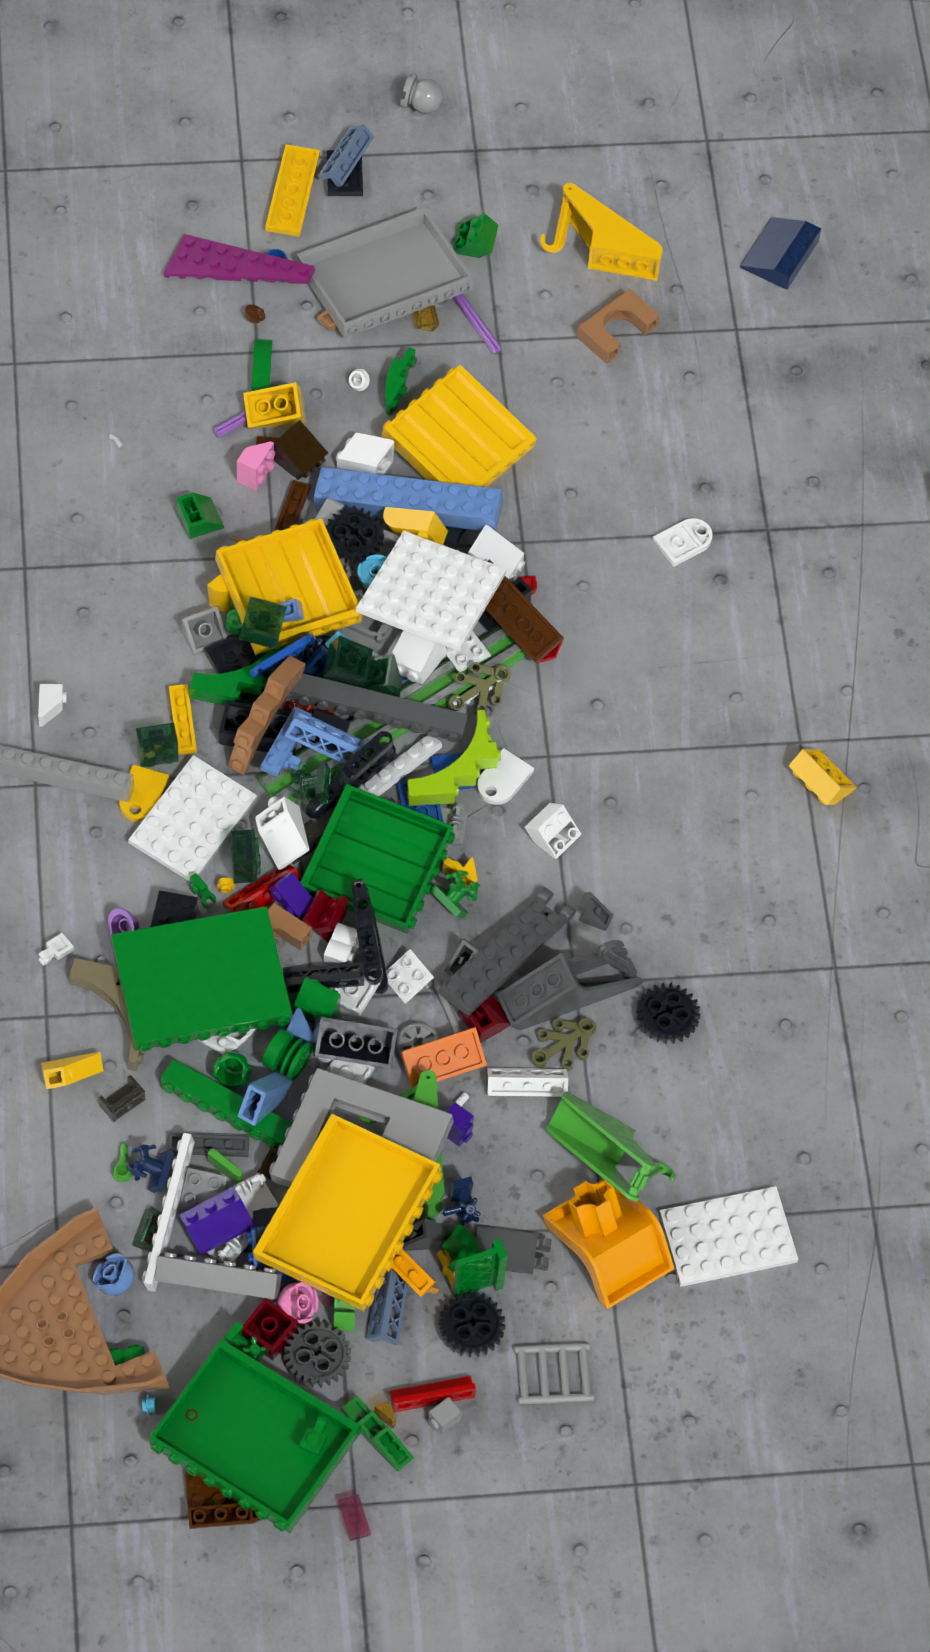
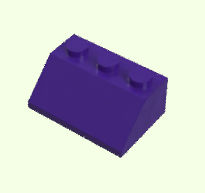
(217, 1220)

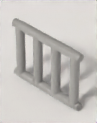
(545, 1396)

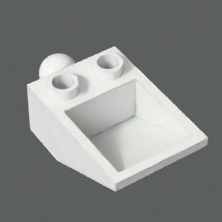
(282, 831)

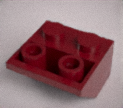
(487, 1018)

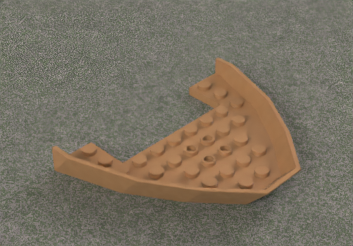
(50, 1326)

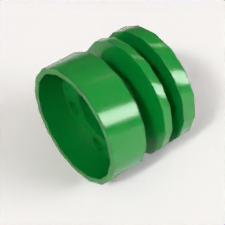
(286, 1054)

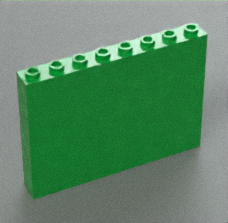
(201, 979)
(252, 1436)

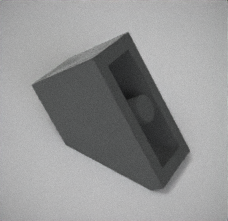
(424, 1236)

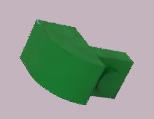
(460, 1244)

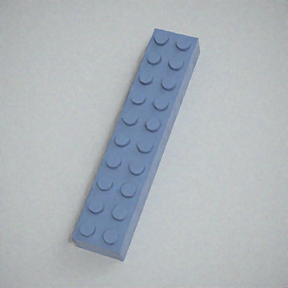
(453, 503)

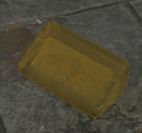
(427, 318)

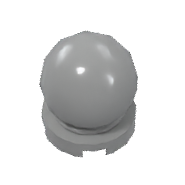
(423, 94)

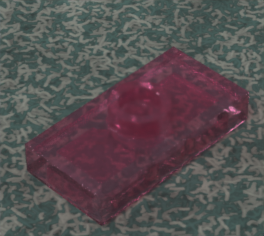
(354, 1517)

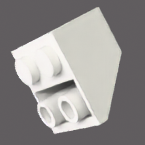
(553, 829)

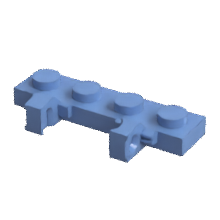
(280, 753)

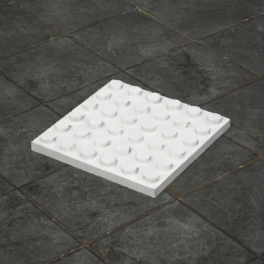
(431, 590)

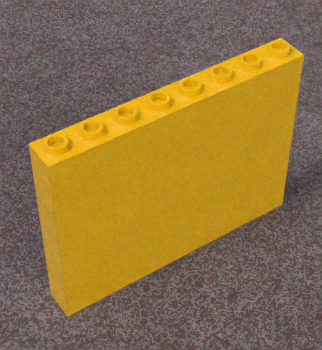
(348, 1212)

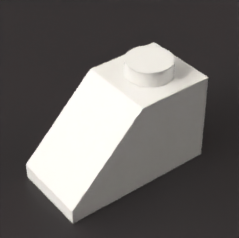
(50, 702)

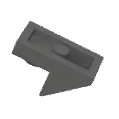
(594, 912)

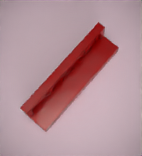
(258, 893)
(432, 1393)

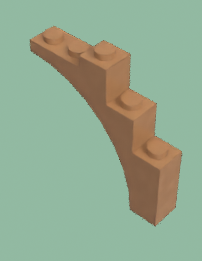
(262, 713)

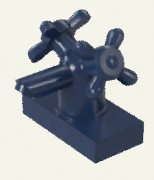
(315, 658)
(157, 1168)
(461, 1192)

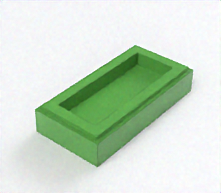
(225, 1166)

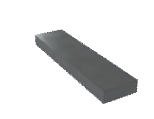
(225, 1144)

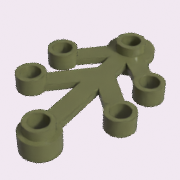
(482, 686)
(565, 1040)

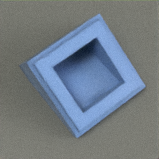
(294, 610)

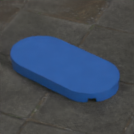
(280, 656)

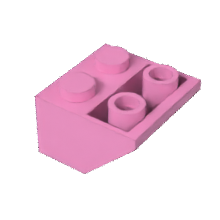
(255, 464)

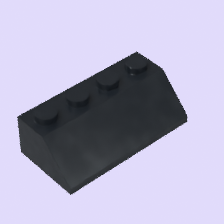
(234, 716)
(354, 1042)

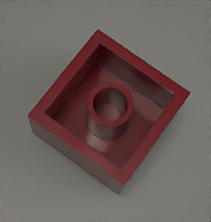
(270, 1327)

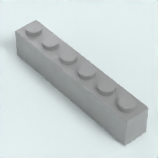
(218, 1276)

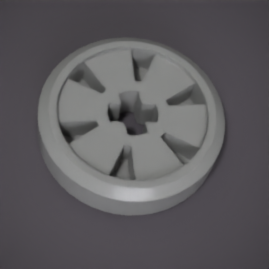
(412, 1033)

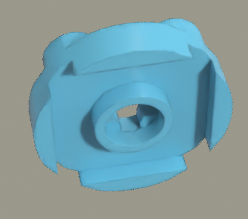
(368, 567)

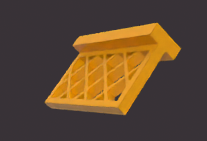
(413, 1274)

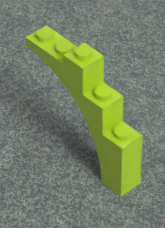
(443, 785)

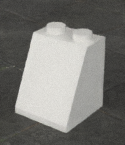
(366, 454)
(499, 550)
(417, 656)

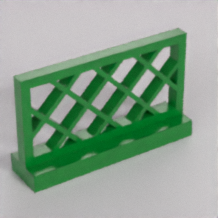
(481, 1270)

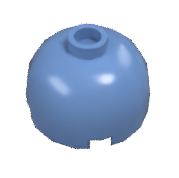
(114, 1275)

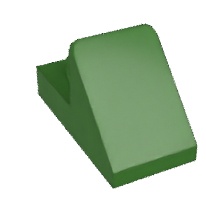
(343, 1316)

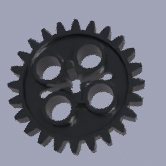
(366, 526)
(668, 1013)
(467, 1307)

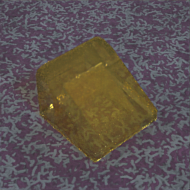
(386, 1413)

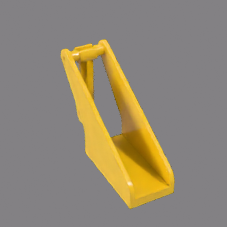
(612, 240)

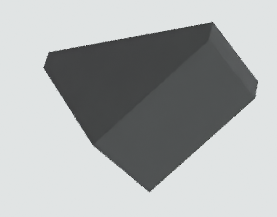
(461, 956)

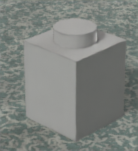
(444, 1416)

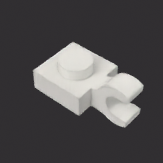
(56, 947)

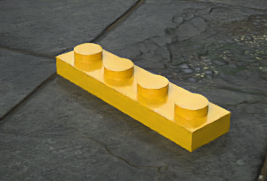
(182, 719)

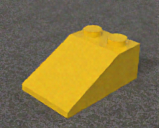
(274, 406)

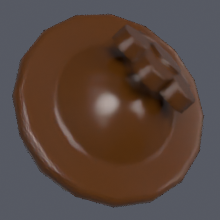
(254, 314)

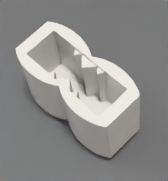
(341, 945)

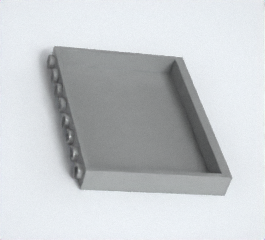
(385, 272)

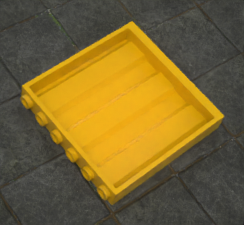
(459, 432)
(287, 567)

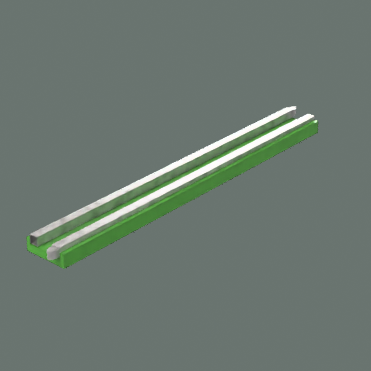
(434, 691)

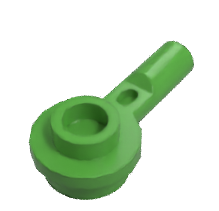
(120, 1171)

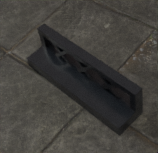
(327, 979)

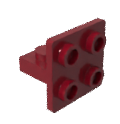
(325, 914)

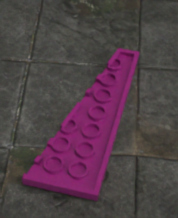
(225, 262)

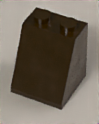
(299, 451)

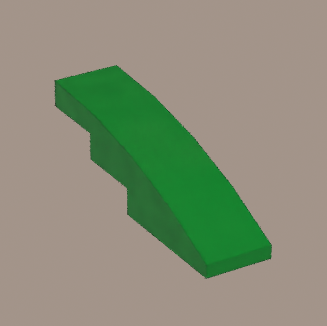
(378, 1434)

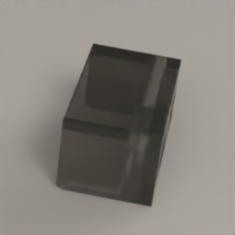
(123, 1099)

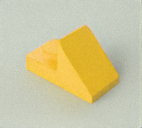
(451, 866)

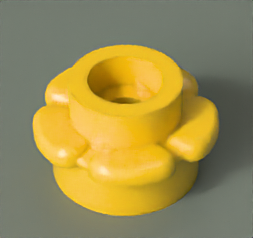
(225, 885)

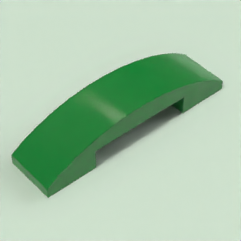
(261, 364)

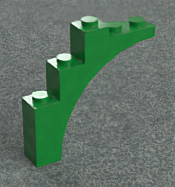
(228, 686)

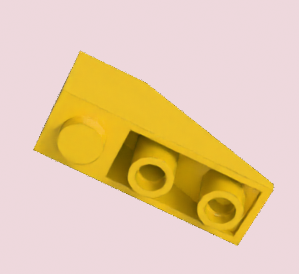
(71, 1069)

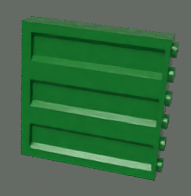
(386, 847)

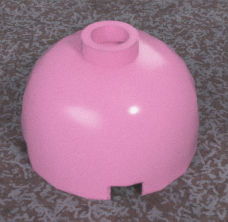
(299, 1301)

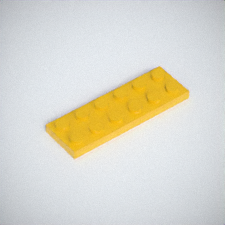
(292, 190)

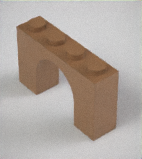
(625, 307)
(289, 927)

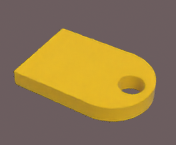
(147, 790)

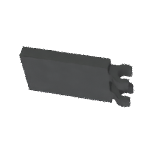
(519, 1248)

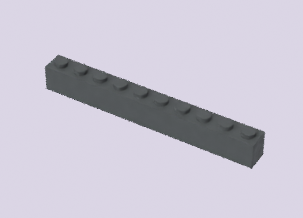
(379, 707)

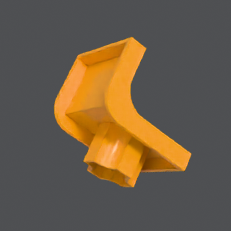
(613, 1239)

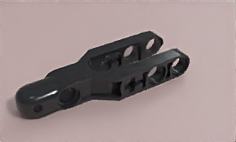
(348, 774)
(369, 937)

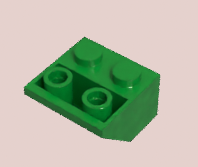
(476, 236)
(198, 514)
(317, 1000)

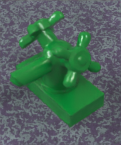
(456, 893)
(236, 1339)

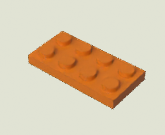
(445, 1056)

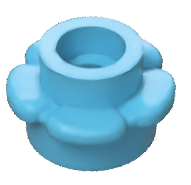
(149, 1405)

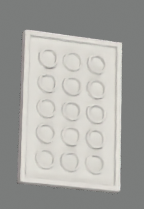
(192, 818)
(728, 1236)

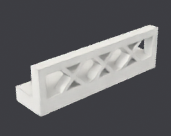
(527, 1082)

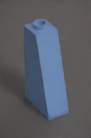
(263, 1097)

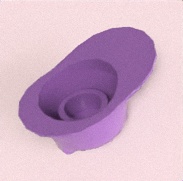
(121, 921)

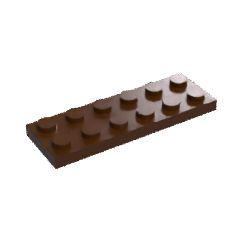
(522, 621)

